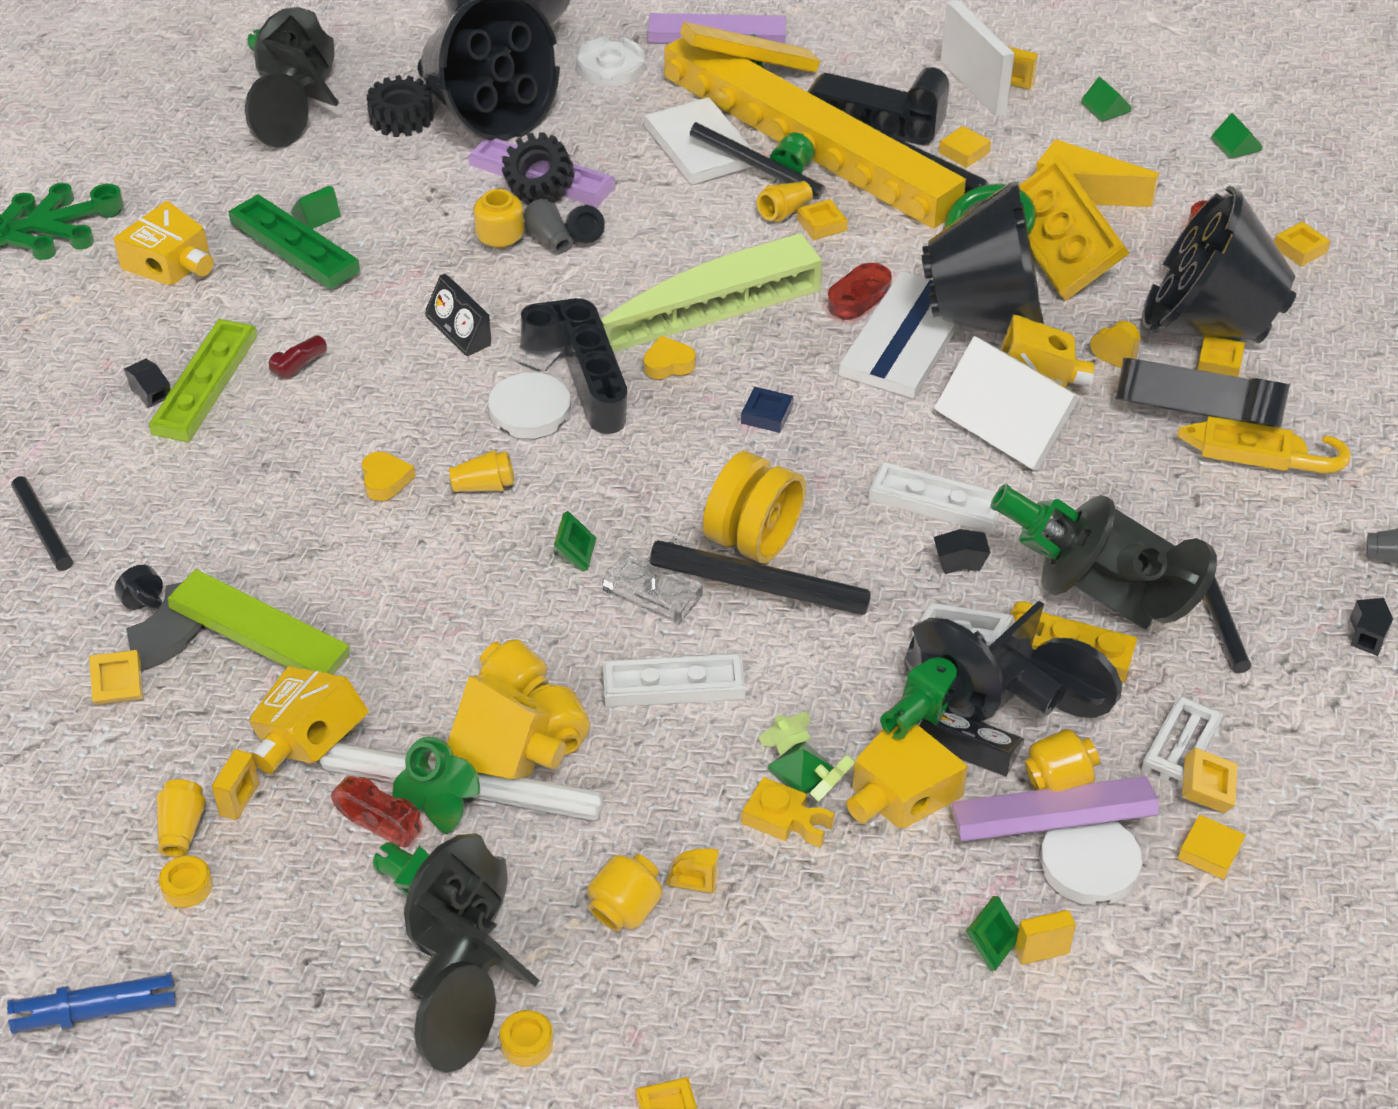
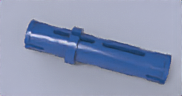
(90, 1003)

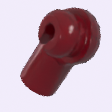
(297, 357)

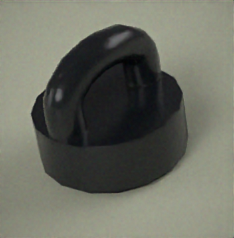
(585, 224)
(139, 588)

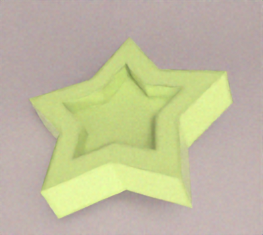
(786, 732)
(830, 778)

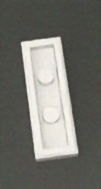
(934, 497)
(673, 680)

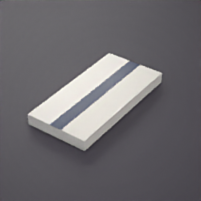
(899, 340)

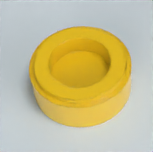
(185, 881)
(526, 1038)

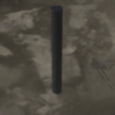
(753, 158)

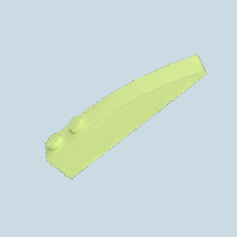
(717, 291)

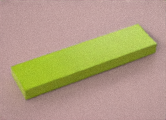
(203, 380)
(257, 624)

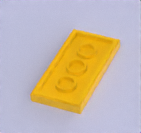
(1069, 230)

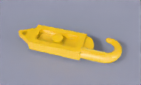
(1261, 446)

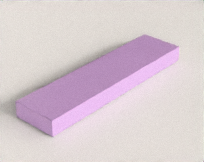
(667, 26)
(587, 187)
(1055, 809)

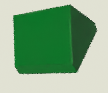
(1104, 101)
(1235, 138)
(317, 207)

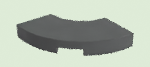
(161, 634)

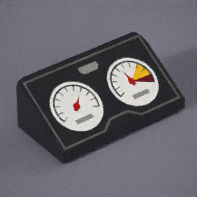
(458, 316)
(976, 742)

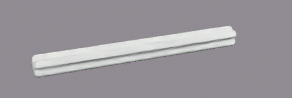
(516, 792)

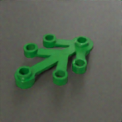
(45, 218)

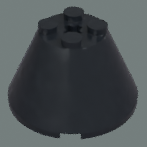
(493, 67)
(984, 266)
(1221, 276)

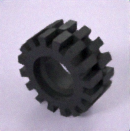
(400, 106)
(529, 153)

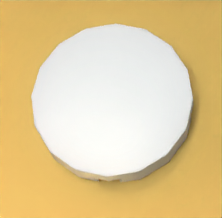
(610, 62)
(529, 405)
(1091, 862)

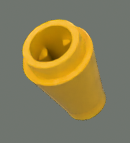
(782, 200)
(483, 473)
(178, 816)

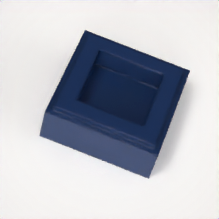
(767, 409)

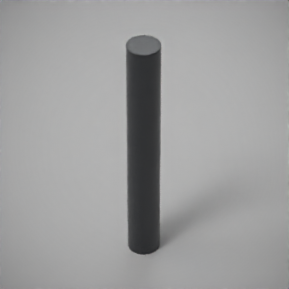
(42, 523)
(1227, 628)

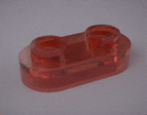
(858, 290)
(377, 811)

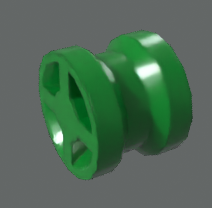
(794, 152)

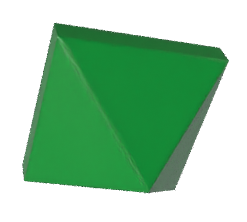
(574, 542)
(797, 767)
(993, 933)

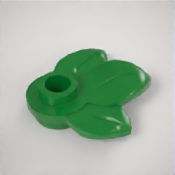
(437, 790)

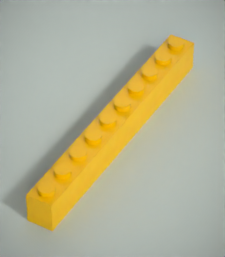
(840, 141)

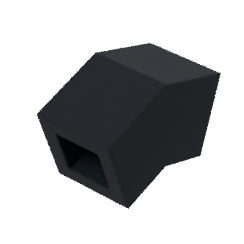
(147, 382)
(962, 550)
(1371, 624)

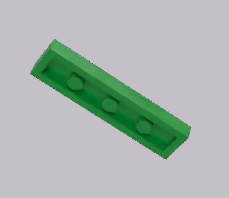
(294, 241)

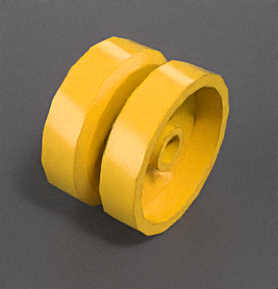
(754, 506)

